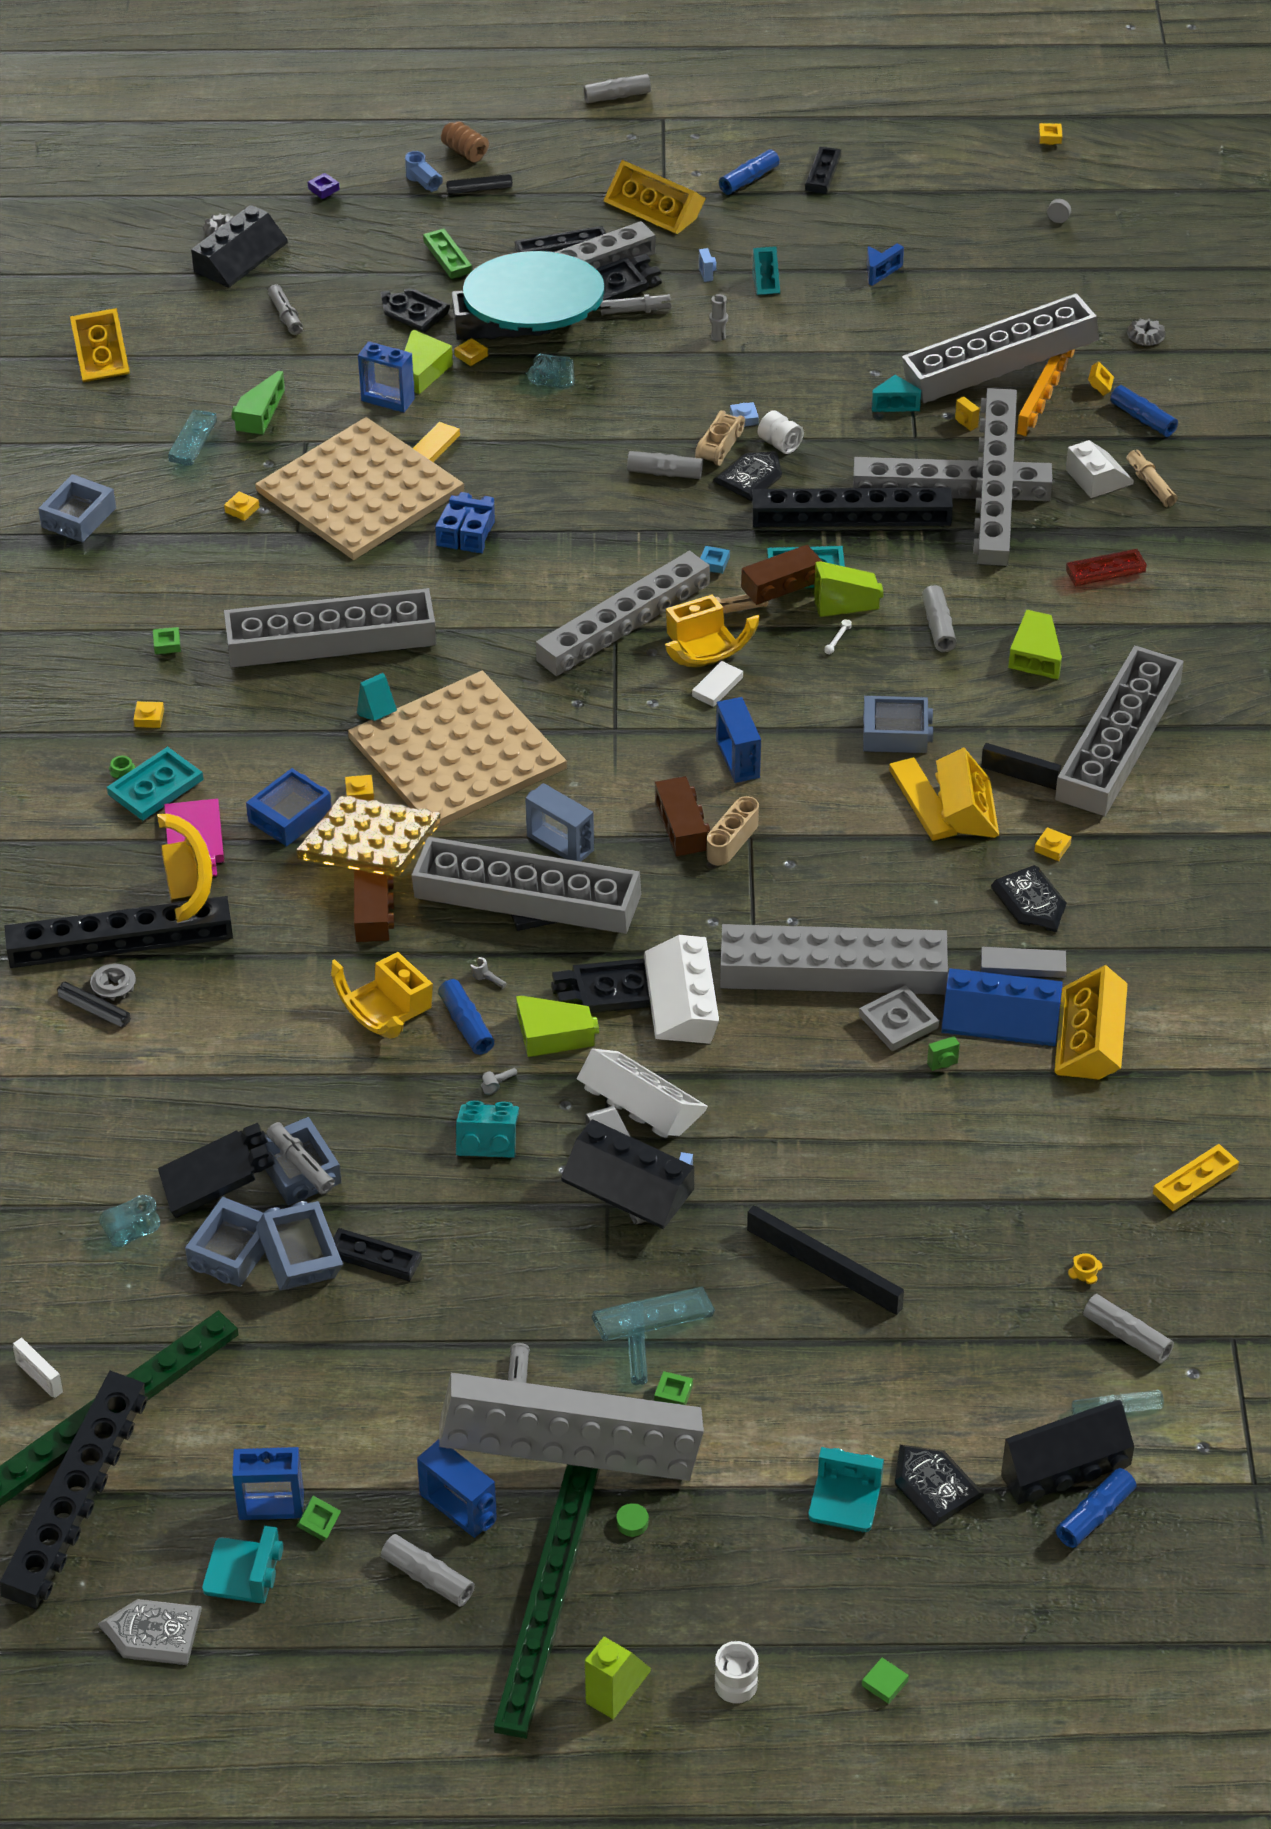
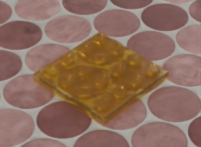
(369, 836)

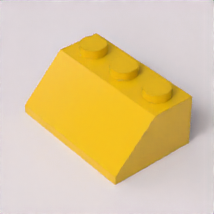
(966, 795)

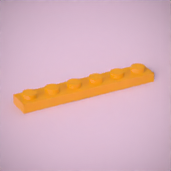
(1042, 390)

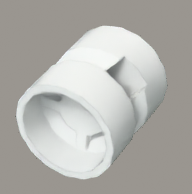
(780, 432)
(736, 1672)

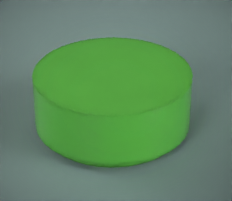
(632, 1519)

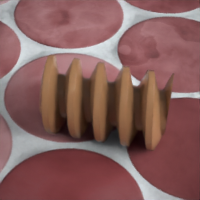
(464, 141)

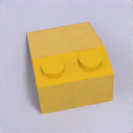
(99, 345)

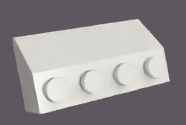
(682, 990)
(640, 1092)

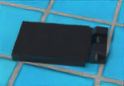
(628, 277)
(604, 985)
(215, 1169)

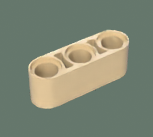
(732, 830)

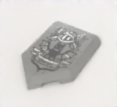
(153, 1631)

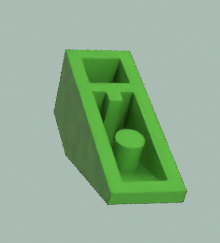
(259, 405)

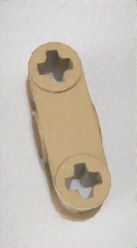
(720, 437)

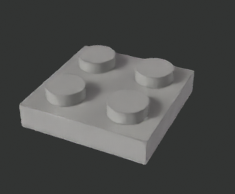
(899, 1018)

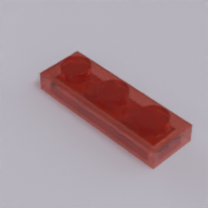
(1106, 567)

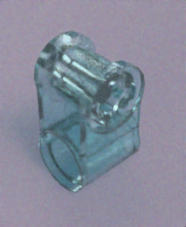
(555, 371)
(128, 1222)

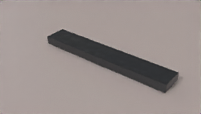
(825, 1260)

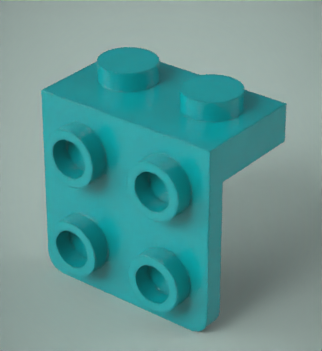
(486, 1129)
(846, 1489)
(243, 1568)

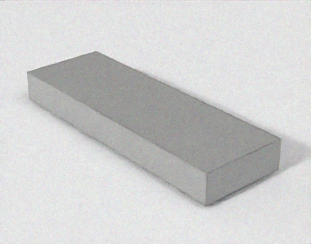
(1023, 962)

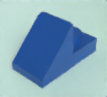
(883, 264)

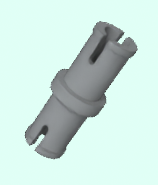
(718, 317)

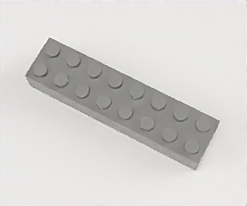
(1001, 347)
(330, 627)
(1119, 731)
(527, 885)
(833, 959)
(570, 1426)

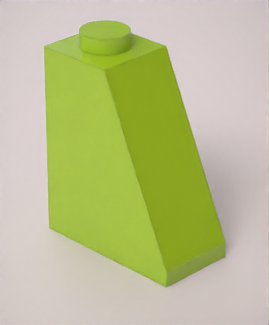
(429, 359)
(844, 590)
(1036, 646)
(554, 1025)
(612, 1677)

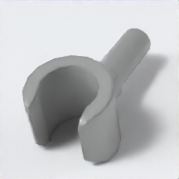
(482, 972)
(491, 1082)

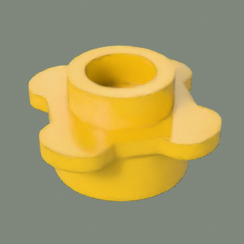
(1091, 1267)

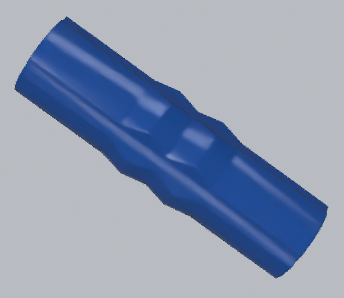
(749, 171)
(1144, 410)
(466, 1016)
(1096, 1508)

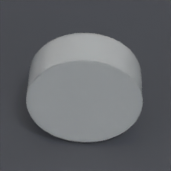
(1059, 210)

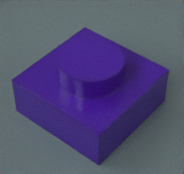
(323, 185)

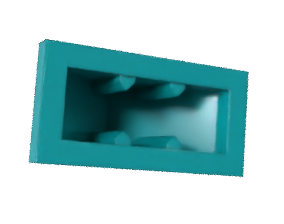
(765, 270)
(896, 396)
(375, 698)

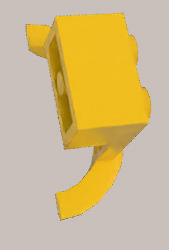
(701, 634)
(186, 867)
(390, 999)

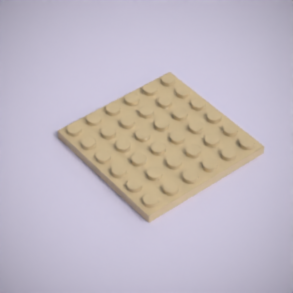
(359, 488)
(457, 748)

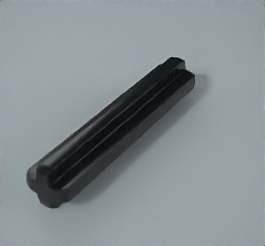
(479, 184)
(93, 1004)

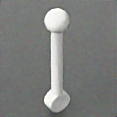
(845, 625)

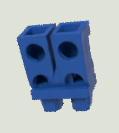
(465, 523)

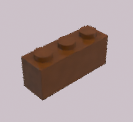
(779, 574)
(681, 815)
(372, 906)

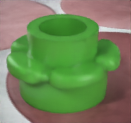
(120, 766)

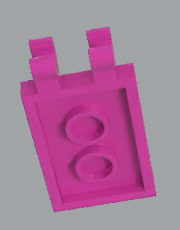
(206, 819)

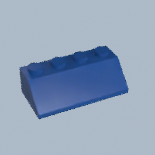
(1002, 1007)

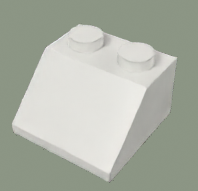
(1095, 469)

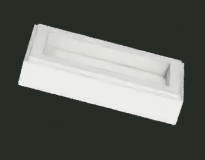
(717, 683)
(37, 1368)

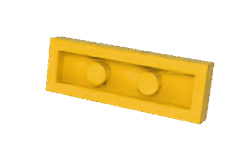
(1195, 1177)

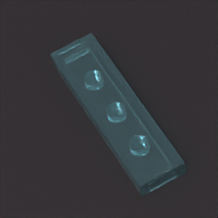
(652, 1313)

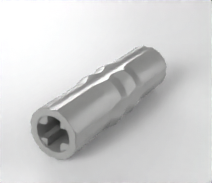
(617, 88)
(662, 464)
(939, 618)
(1128, 1328)
(426, 1569)

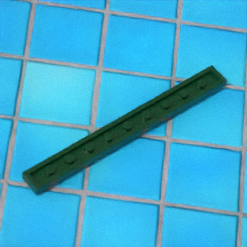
(156, 1375)
(546, 1602)

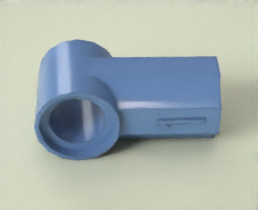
(421, 171)

